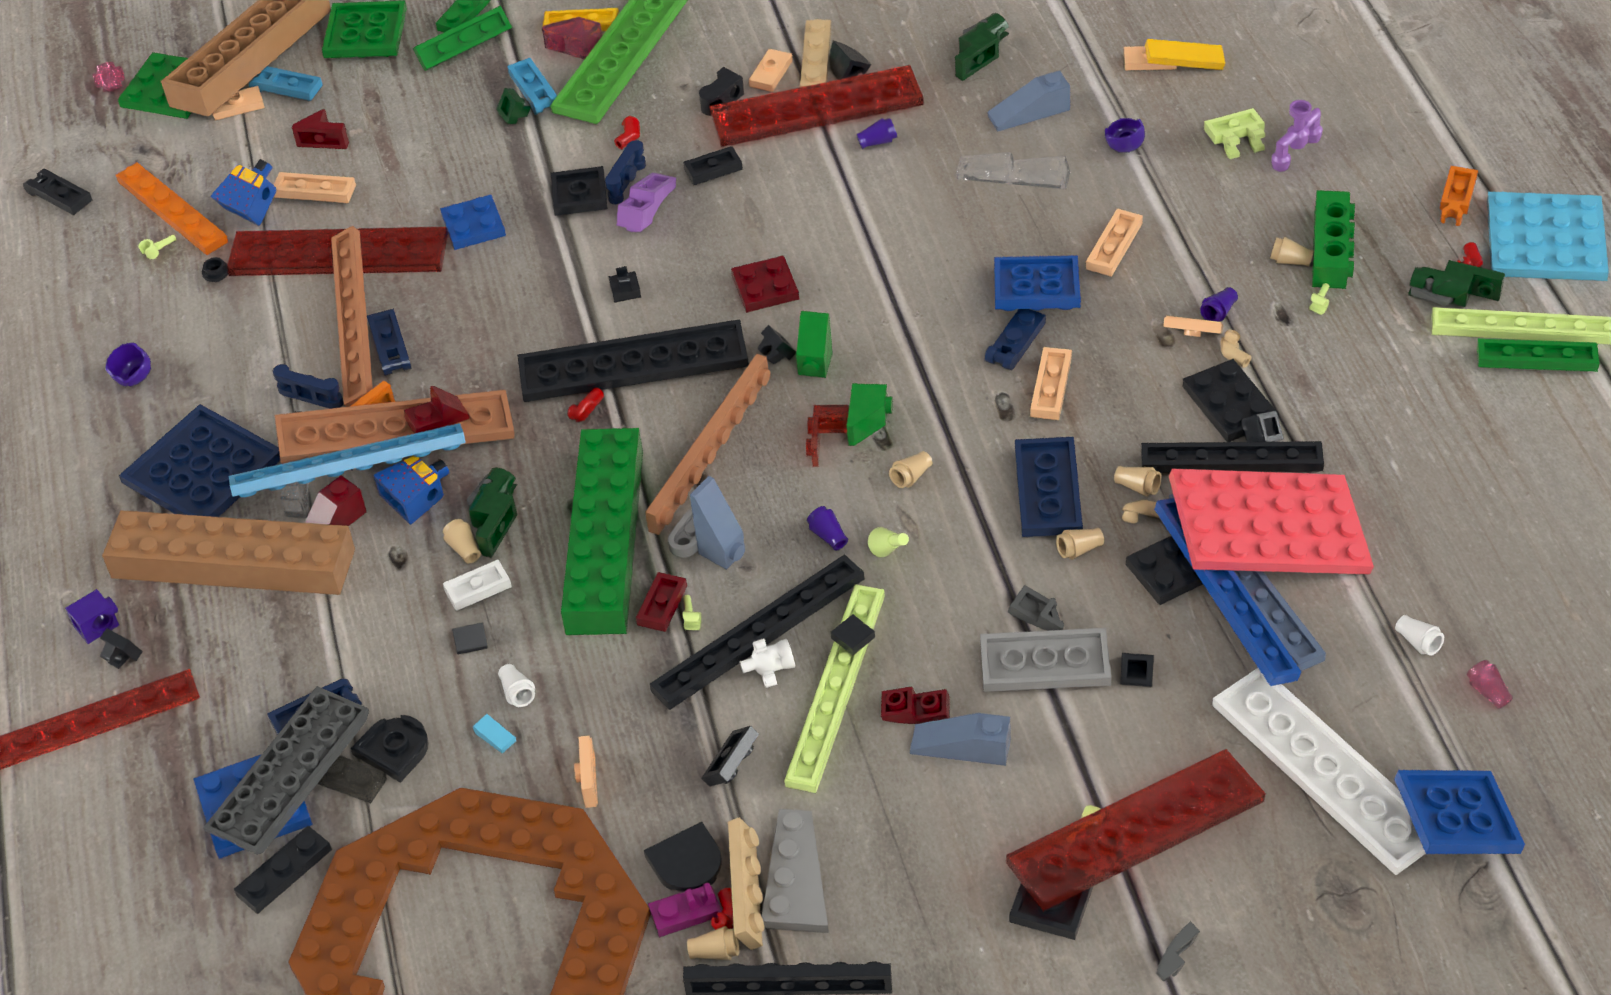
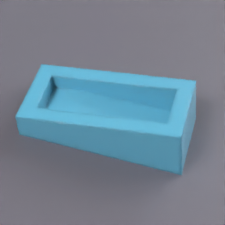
(494, 733)

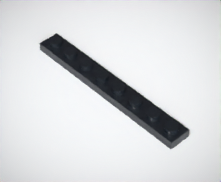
(765, 624)

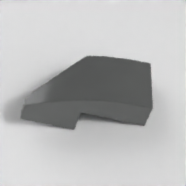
(1036, 610)
(1171, 962)

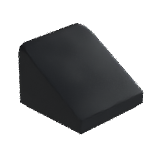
(1263, 428)
(1137, 669)

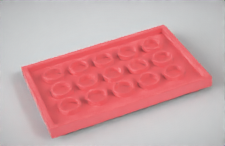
(1269, 522)

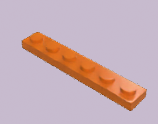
(172, 208)

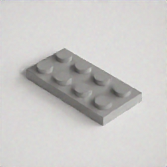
(1045, 659)

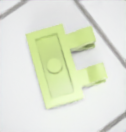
(1235, 126)

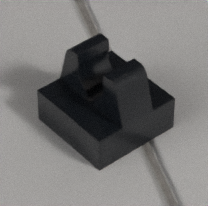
(624, 285)
(777, 344)
(118, 649)

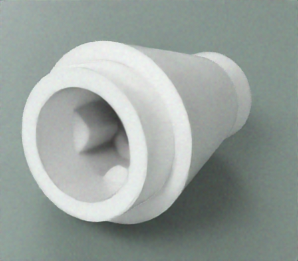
(1423, 636)
(517, 688)

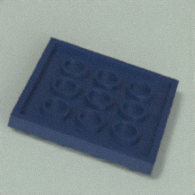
(193, 464)

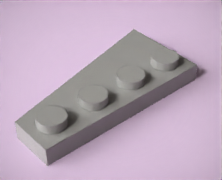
(794, 879)

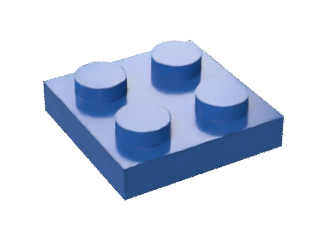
(473, 222)

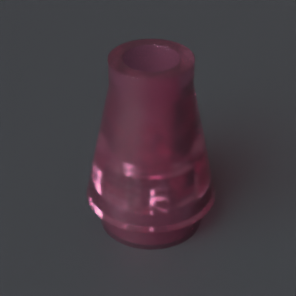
(1489, 683)

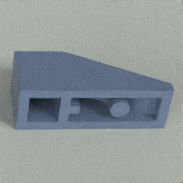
(1035, 100)
(715, 525)
(965, 738)

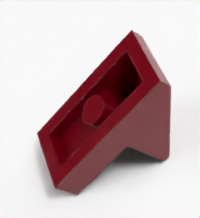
(319, 133)
(441, 411)

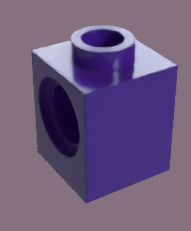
(93, 615)

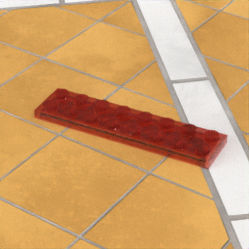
(816, 105)
(311, 251)
(1134, 829)

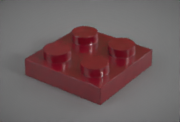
(765, 283)

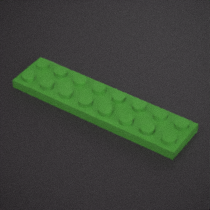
(615, 59)

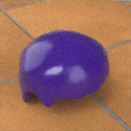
(1125, 135)
(128, 364)

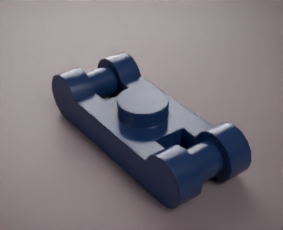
(624, 171)
(308, 388)

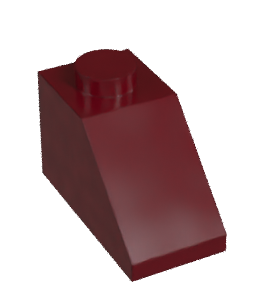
(337, 504)

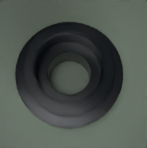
(214, 269)

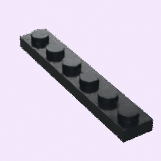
(1235, 456)
(788, 979)

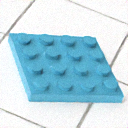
(1547, 236)

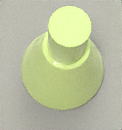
(884, 541)

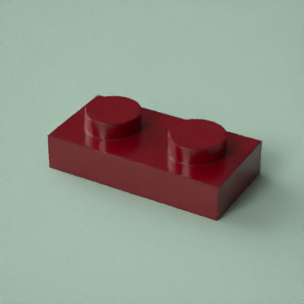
(661, 601)

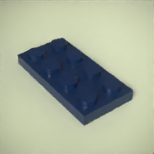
(1047, 486)

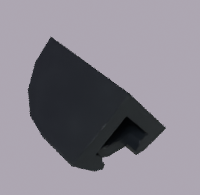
(846, 61)

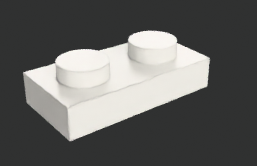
(477, 585)

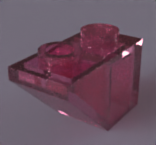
(572, 36)

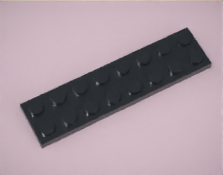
(632, 360)

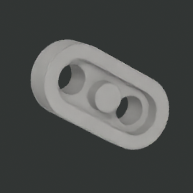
(683, 538)

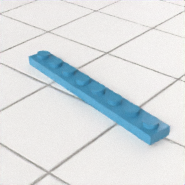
(337, 462)

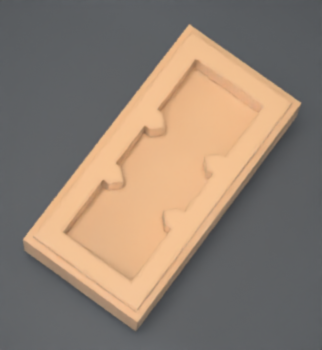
(1136, 59)
(770, 70)
(241, 102)
(1193, 327)
(586, 771)

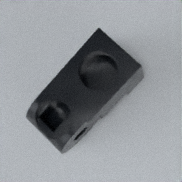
(721, 90)

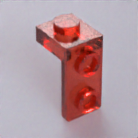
(824, 420)

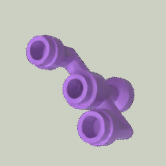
(1304, 131)

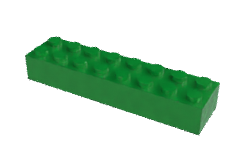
(602, 532)

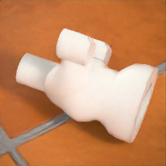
(769, 659)

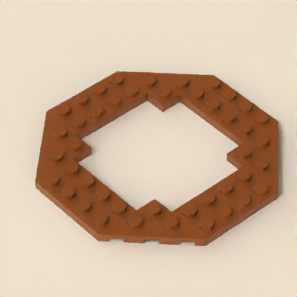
(489, 825)

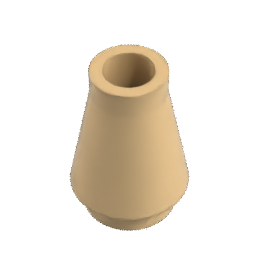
(1289, 252)
(908, 470)
(1140, 479)
(461, 539)
(1077, 542)
(717, 944)

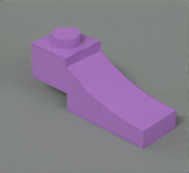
(644, 199)

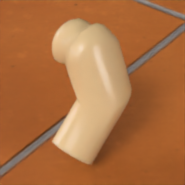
(1231, 350)
(1141, 507)

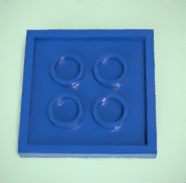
(1037, 282)
(216, 787)
(1459, 812)

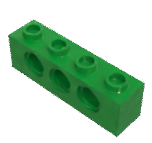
(1332, 238)

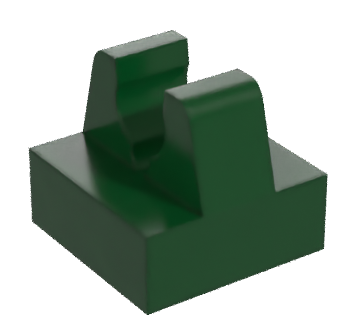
(512, 106)

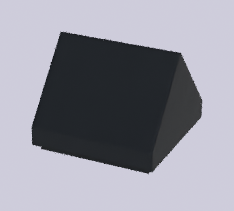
(470, 638)

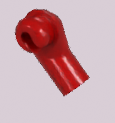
(631, 132)
(1472, 255)
(586, 406)
(725, 917)

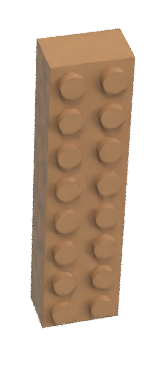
(240, 53)
(229, 552)

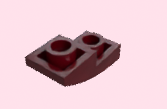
(907, 707)

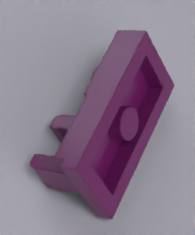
(684, 910)

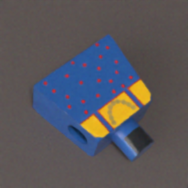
(247, 192)
(411, 486)

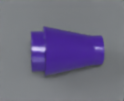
(878, 133)
(1218, 305)
(826, 526)

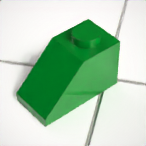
(814, 344)
(867, 411)

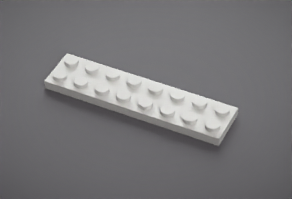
(1323, 767)

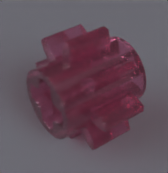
(108, 77)

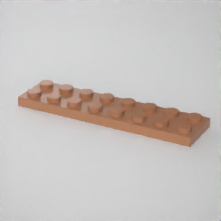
(337, 429)

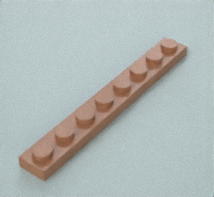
(351, 315)
(707, 444)

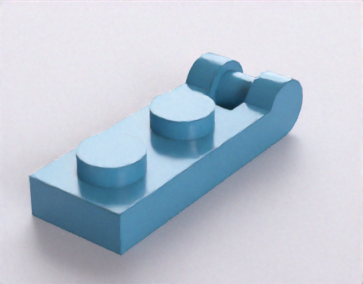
(287, 83)
(532, 84)

